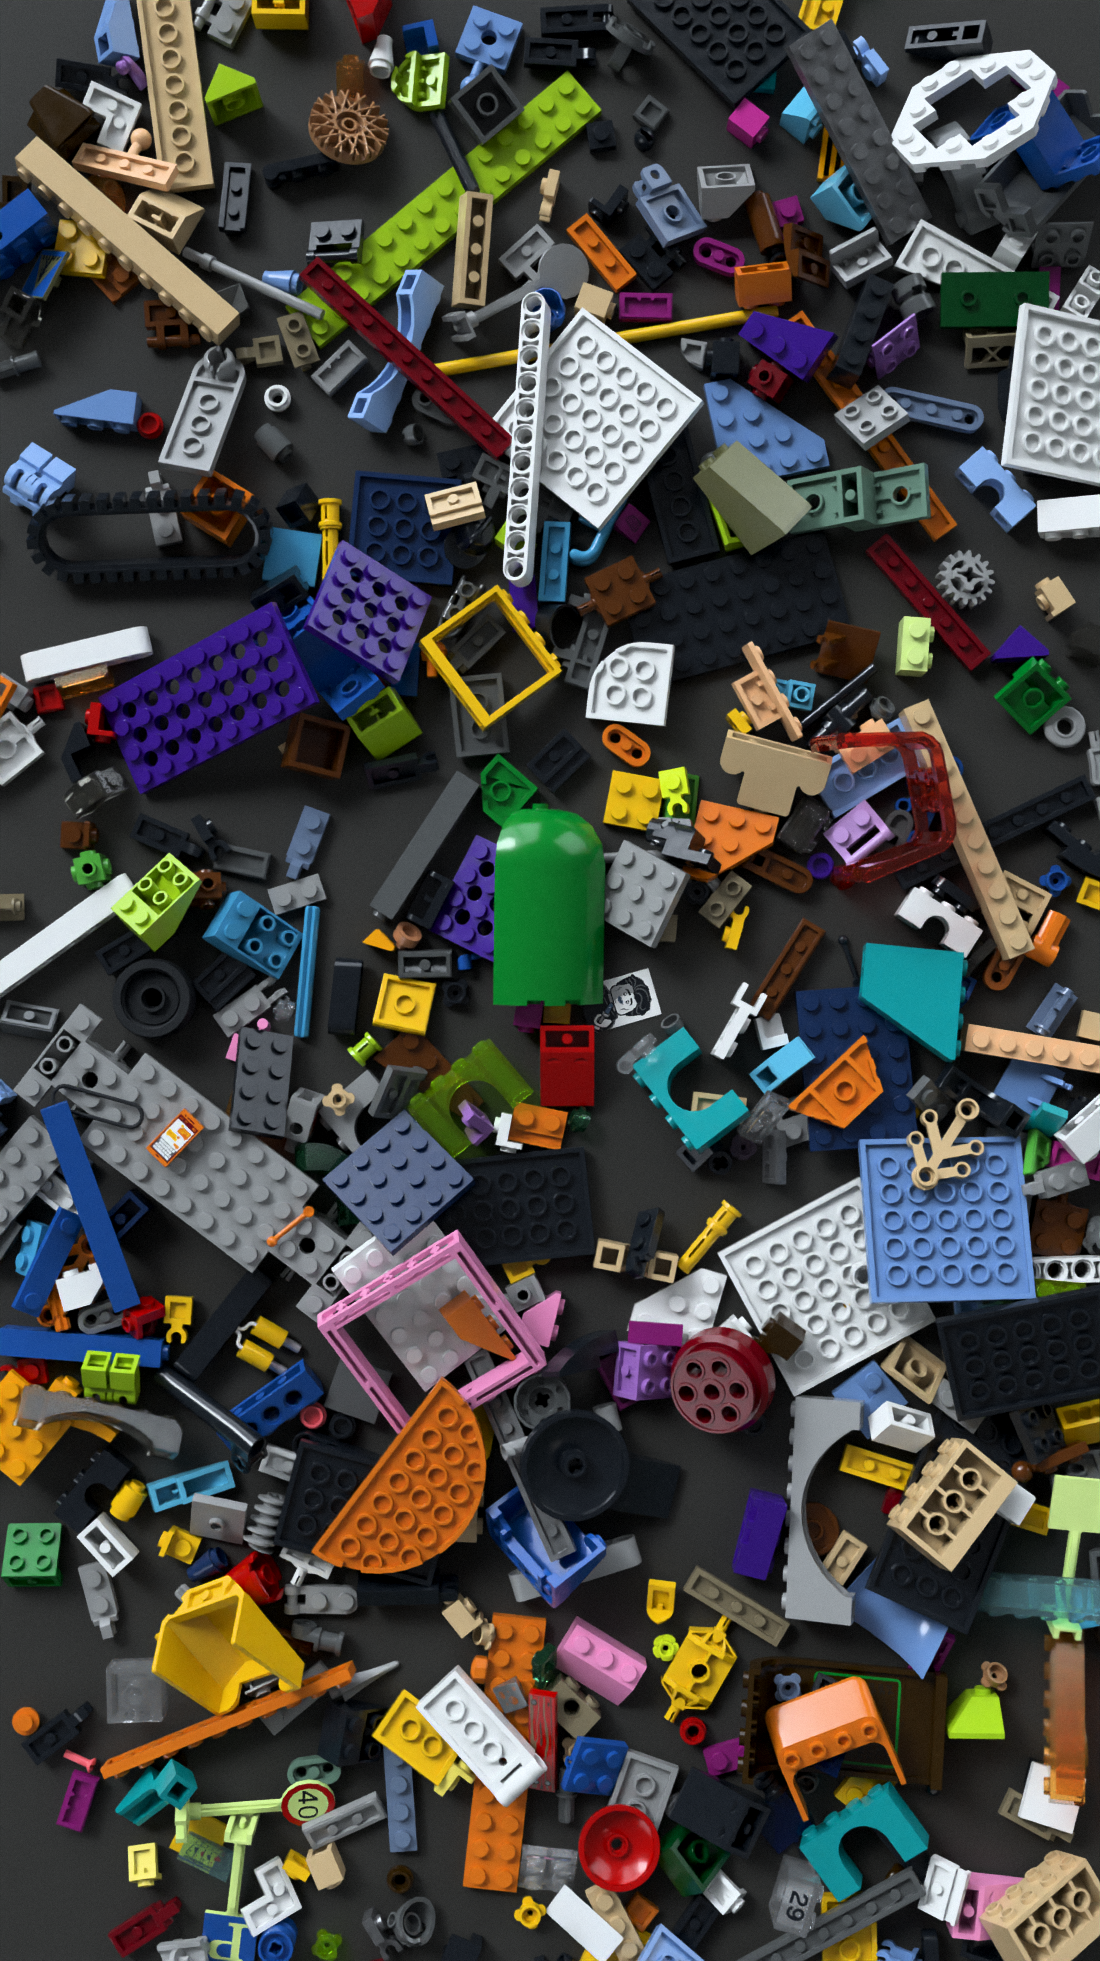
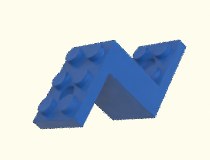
(1056, 151)
(333, 674)

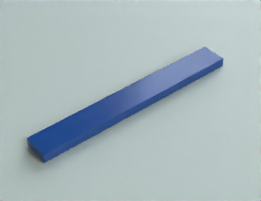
(90, 1206)

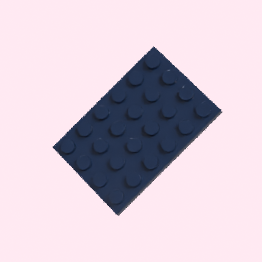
(829, 1026)

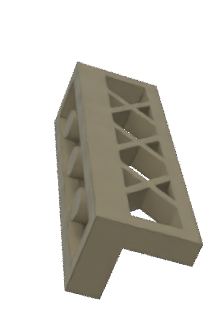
(987, 338)

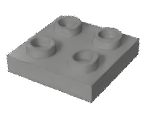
(872, 417)

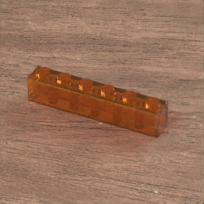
(1066, 1720)

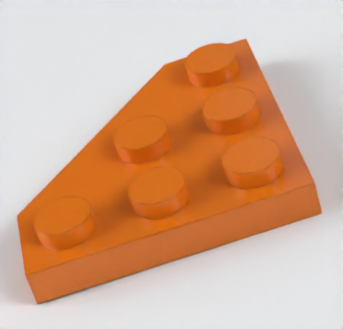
(732, 835)

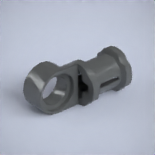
(323, 1640)

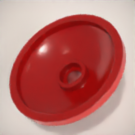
(631, 1862)

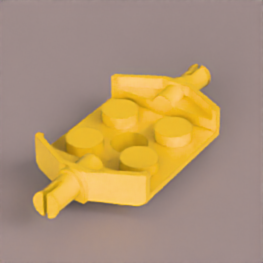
(704, 1647)

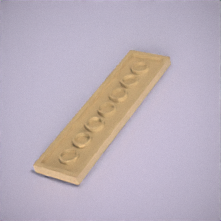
(176, 91)

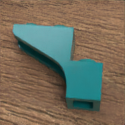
(156, 1790)

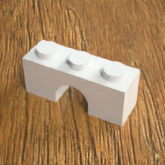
(959, 932)

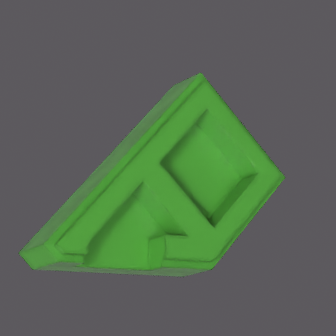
(1037, 1151)

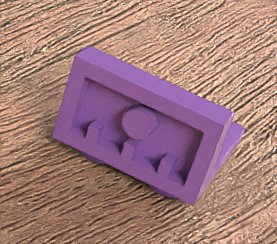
(643, 1371)

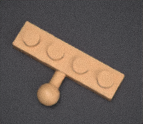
(127, 166)

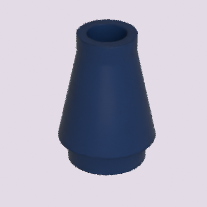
(209, 1564)

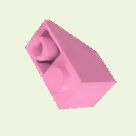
(541, 1318)

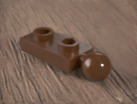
(1072, 1452)

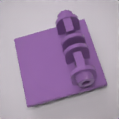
(894, 347)

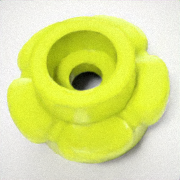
(660, 1642)

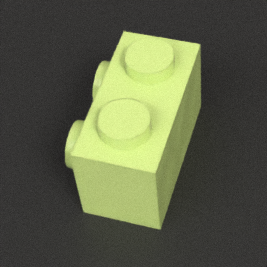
(913, 646)

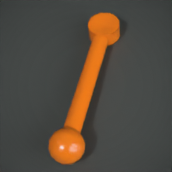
(307, 1212)

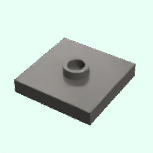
(218, 1518)

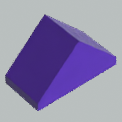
(1019, 647)

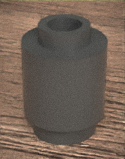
(274, 443)

